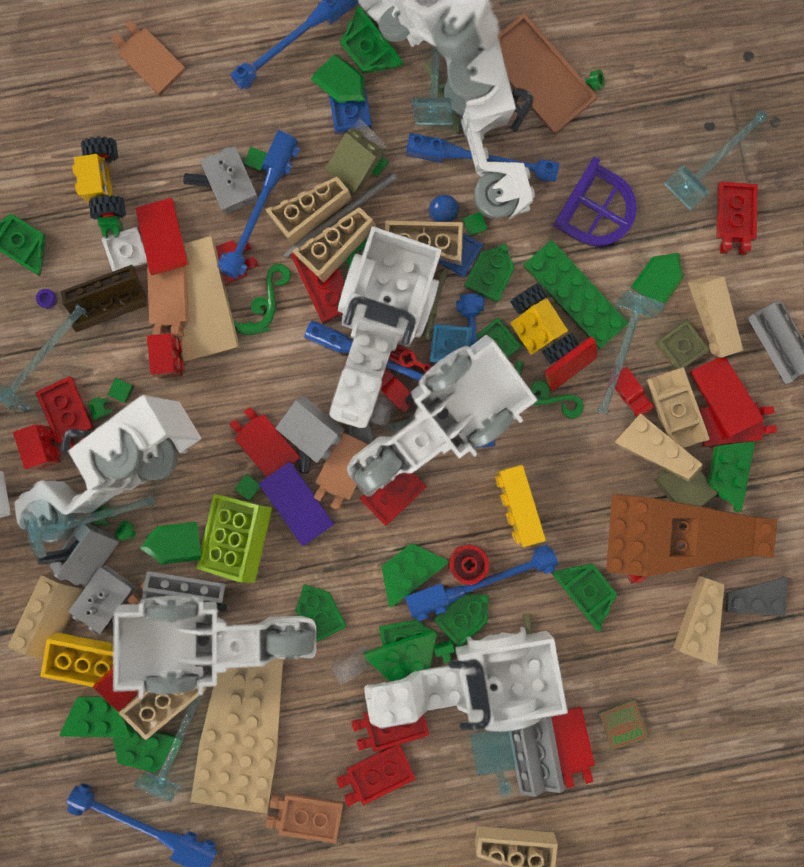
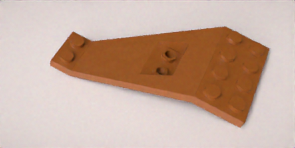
(648, 530)

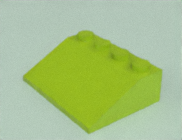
(234, 538)

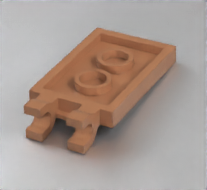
(149, 58)
(168, 301)
(334, 473)
(306, 817)

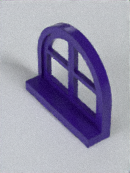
(578, 197)

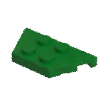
(368, 46)
(22, 243)
(731, 471)
(408, 571)
(588, 591)
(404, 656)
(94, 718)
(142, 753)

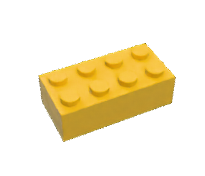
(520, 506)
(76, 659)

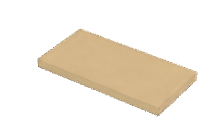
(210, 319)

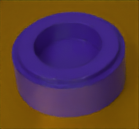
(46, 298)

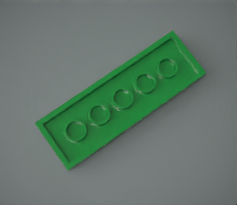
(575, 294)

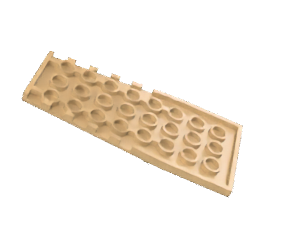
(240, 739)

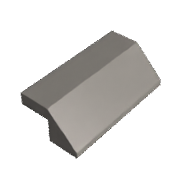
(780, 339)
(170, 585)
(537, 759)

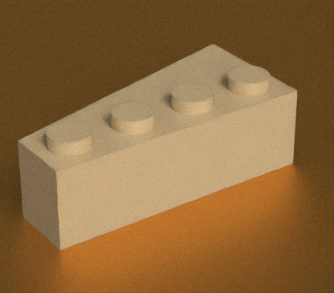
(309, 209)
(441, 235)
(335, 244)
(716, 314)
(653, 445)
(702, 622)
(516, 847)

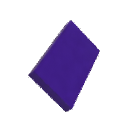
(296, 503)

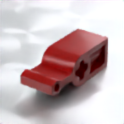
(403, 352)
(395, 391)
(632, 393)

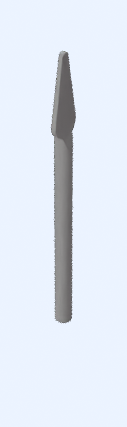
(348, 209)

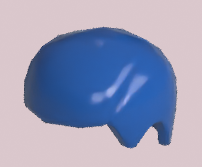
(443, 208)

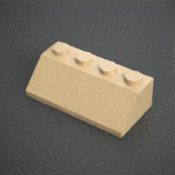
(44, 615)
(155, 710)

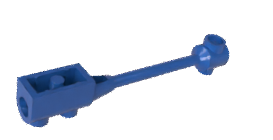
(325, 11)
(440, 149)
(276, 164)
(470, 307)
(341, 342)
(438, 599)
(185, 848)

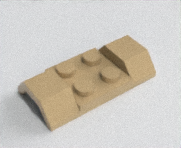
(677, 408)

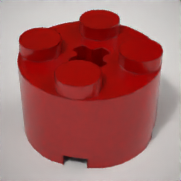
(476, 571)

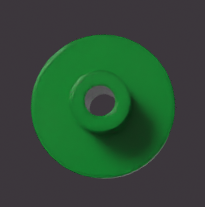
(596, 80)
(125, 530)

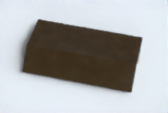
(105, 297)

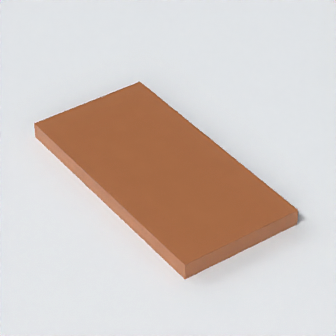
(540, 69)

